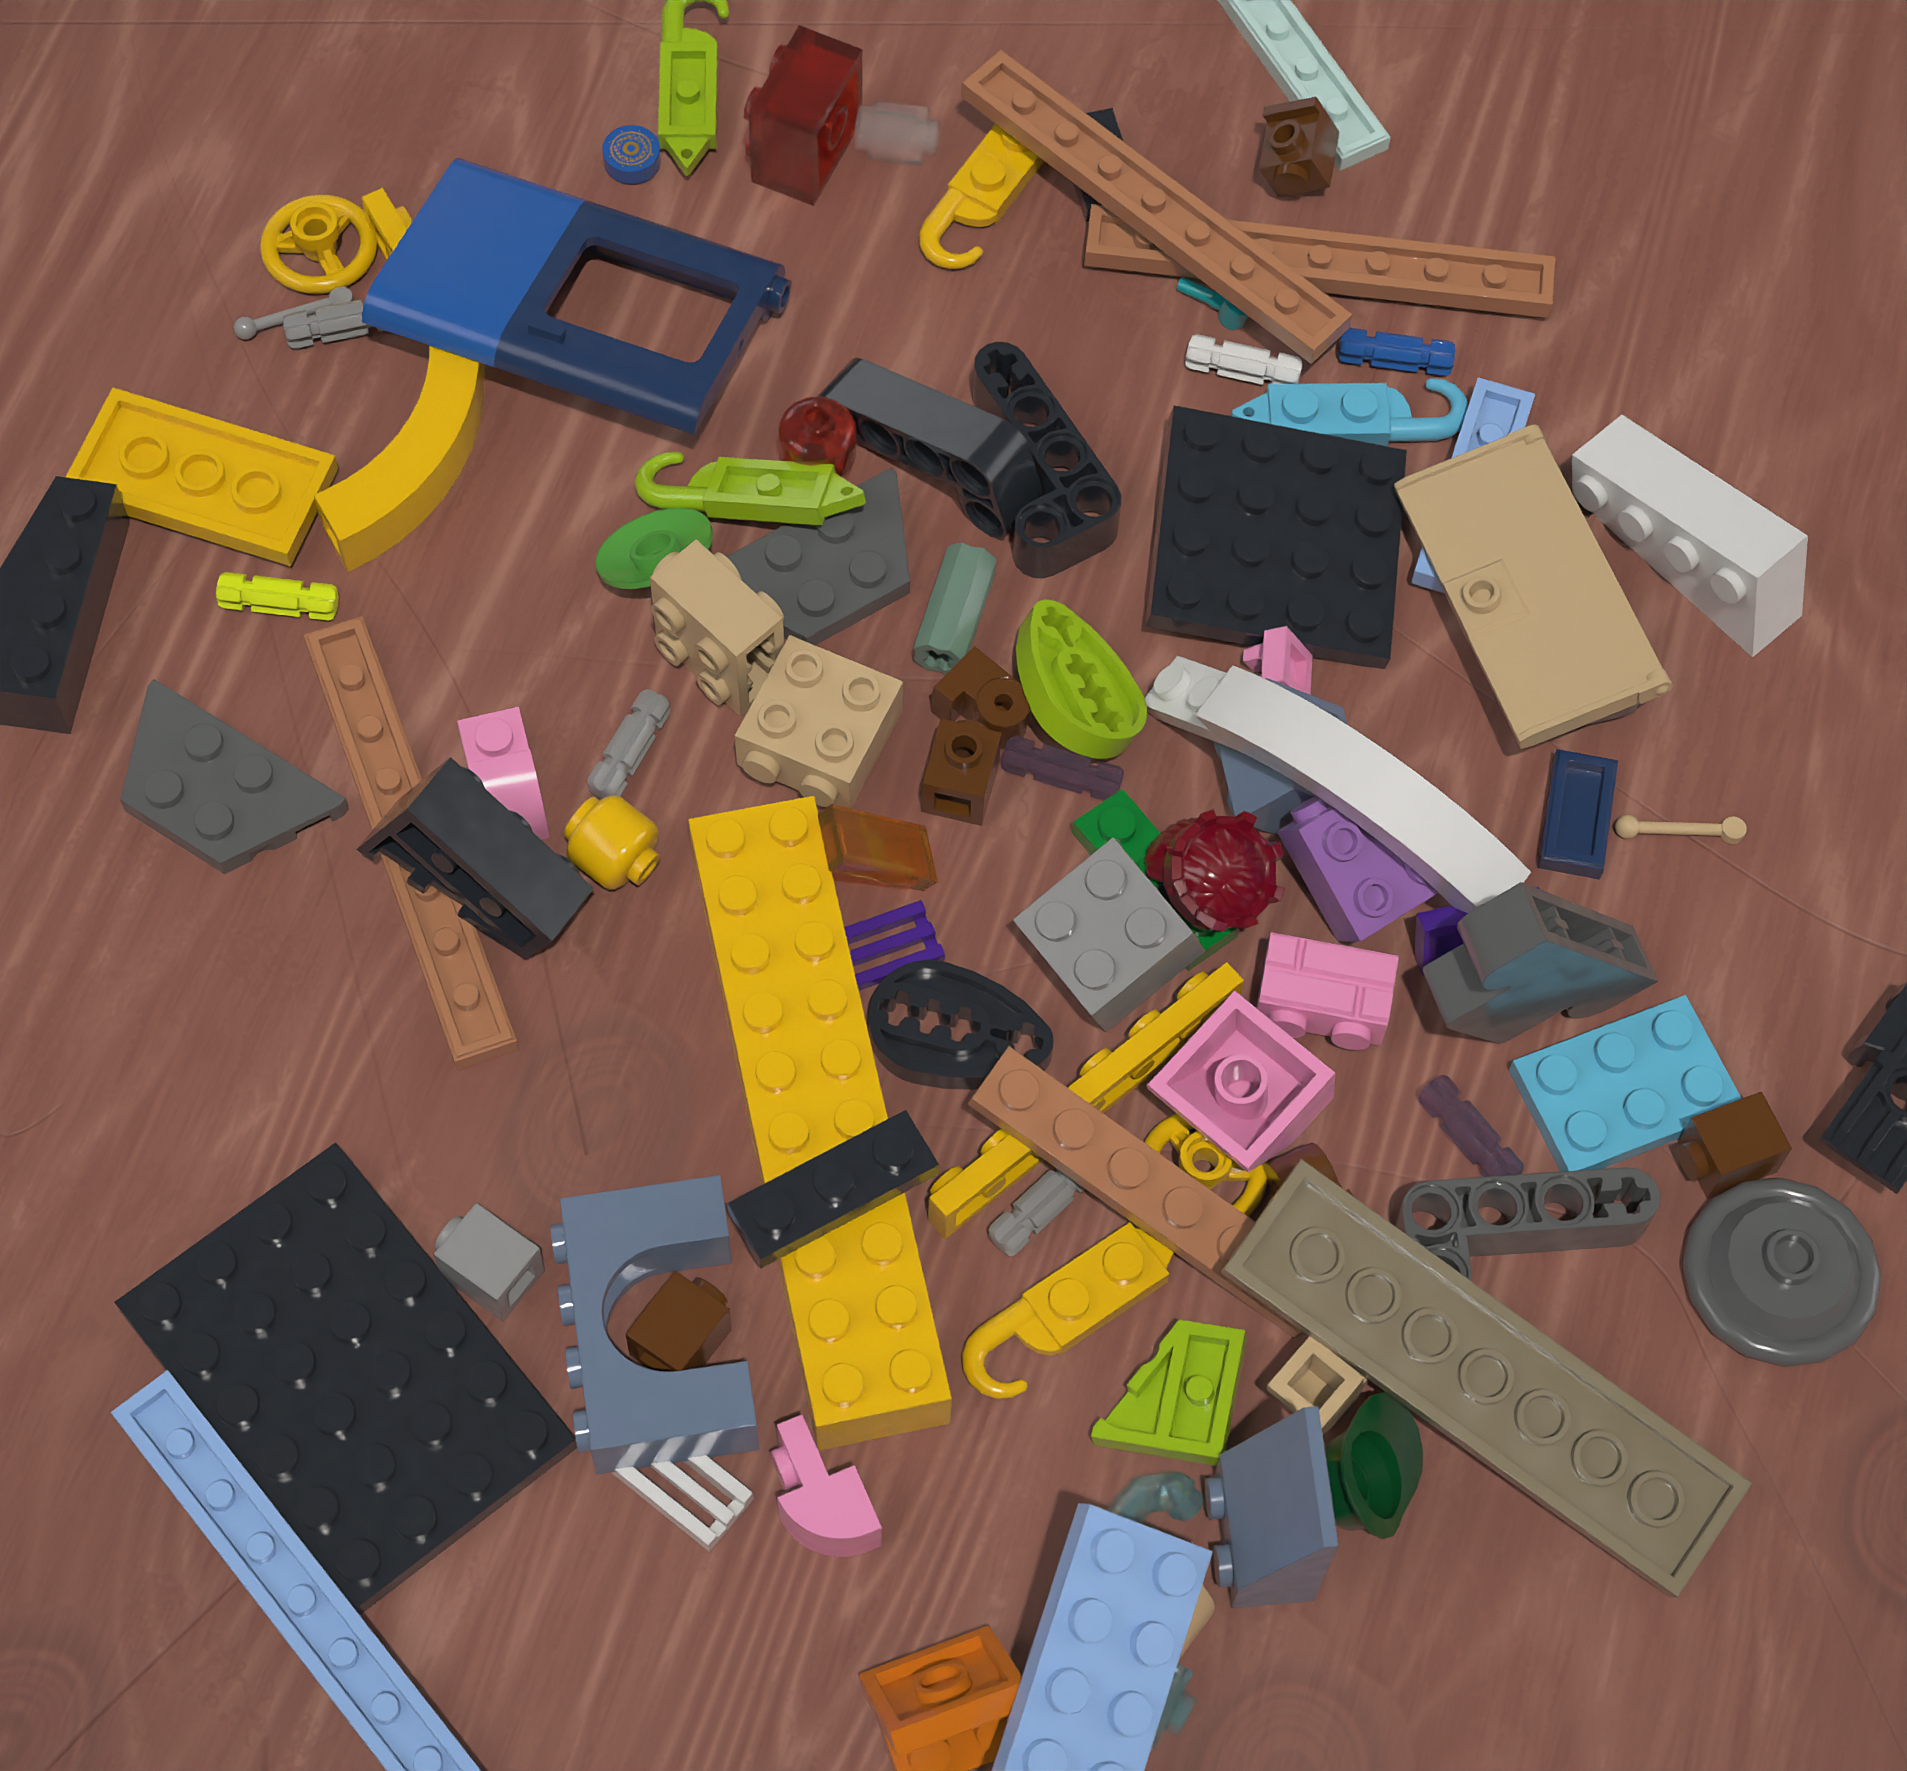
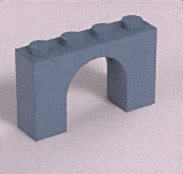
(633, 1411)

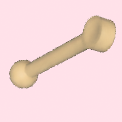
(1730, 831)

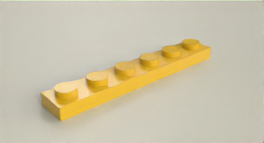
(1103, 1083)

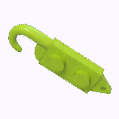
(687, 86)
(752, 490)

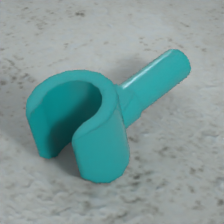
(1228, 314)

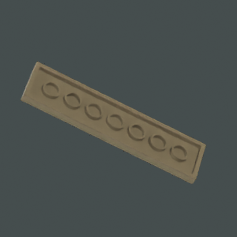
(1487, 1379)

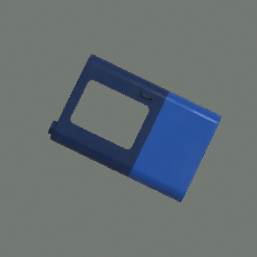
(495, 255)

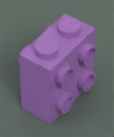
(1350, 871)

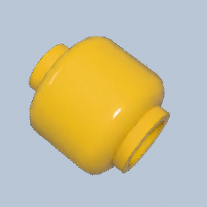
(612, 842)

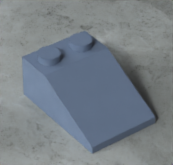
(1274, 1514)

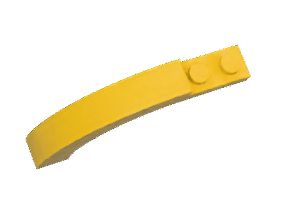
(426, 457)

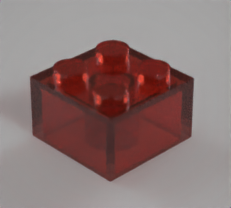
(804, 114)

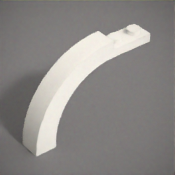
(1344, 771)

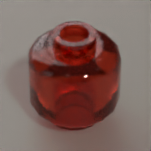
(818, 434)

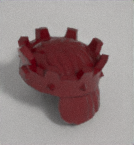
(1216, 870)

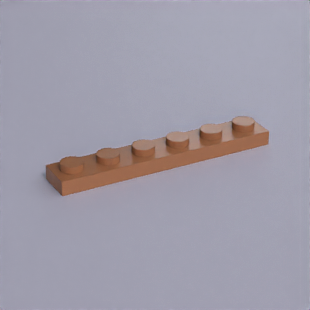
(1118, 1169)

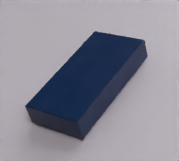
(1578, 814)

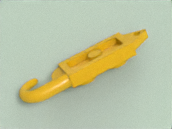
(979, 194)
(1071, 1304)

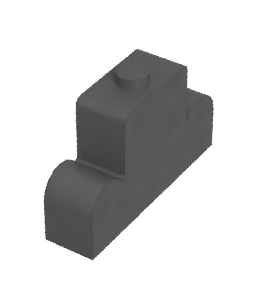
(1532, 959)

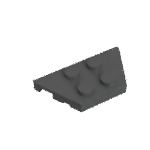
(834, 570)
(215, 785)

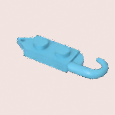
(1355, 411)

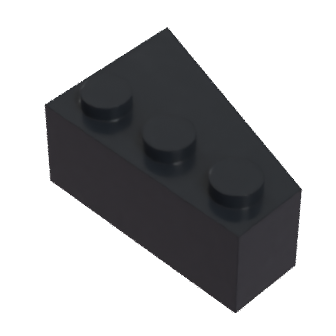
(481, 857)

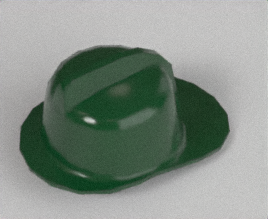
(1375, 1467)

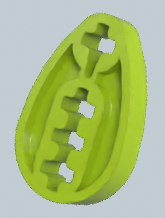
(1077, 683)

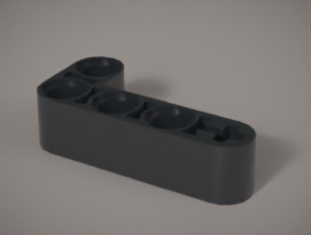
(943, 439)
(1053, 444)

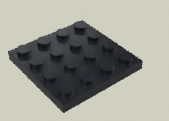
(1277, 533)

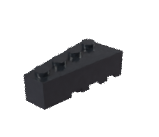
(56, 600)

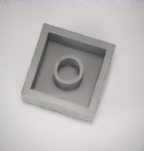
(1109, 934)

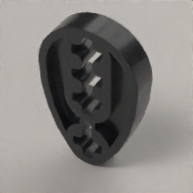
(954, 993)

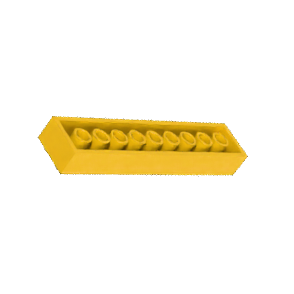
(807, 1086)

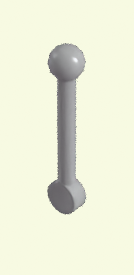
(246, 327)

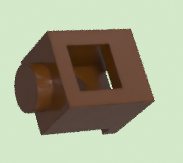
(1298, 147)

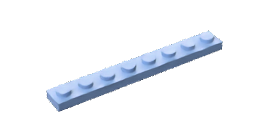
(287, 1582)

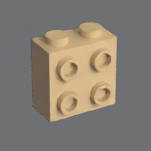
(715, 625)
(818, 723)

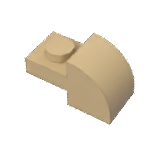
(1317, 1379)

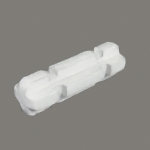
(1242, 361)

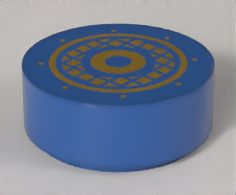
(631, 154)

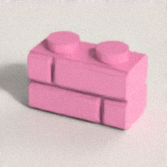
(1327, 990)

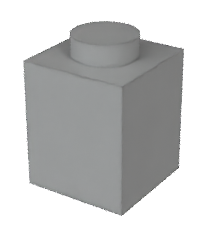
(488, 1260)

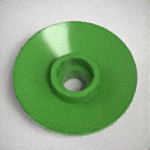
(638, 546)

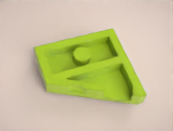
(1180, 1399)

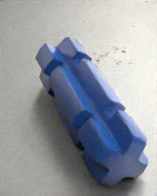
(1397, 351)

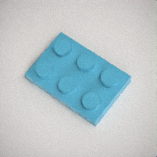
(1623, 1086)

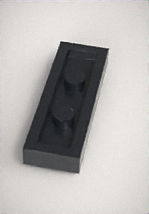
(833, 1188)

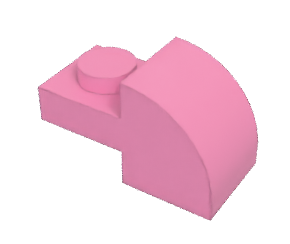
(502, 759)
(824, 1511)

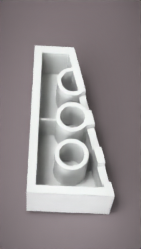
(1695, 531)

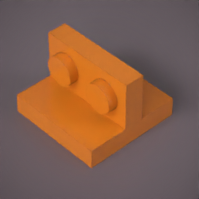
(944, 1703)

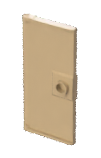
(1531, 587)

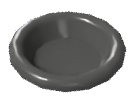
(1782, 1272)

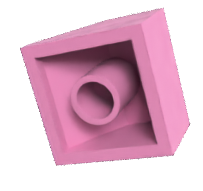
(1245, 1084)

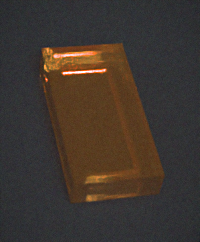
(877, 847)

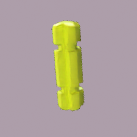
(277, 596)

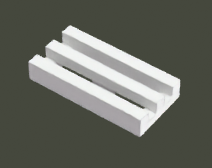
(713, 1473)

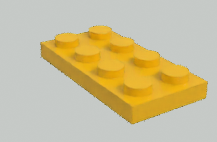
(205, 475)

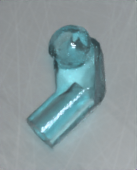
(1159, 1493)

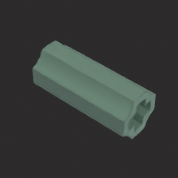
(954, 607)

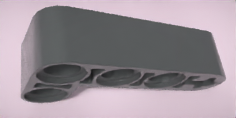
(1529, 1224)

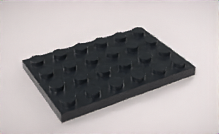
(347, 1377)

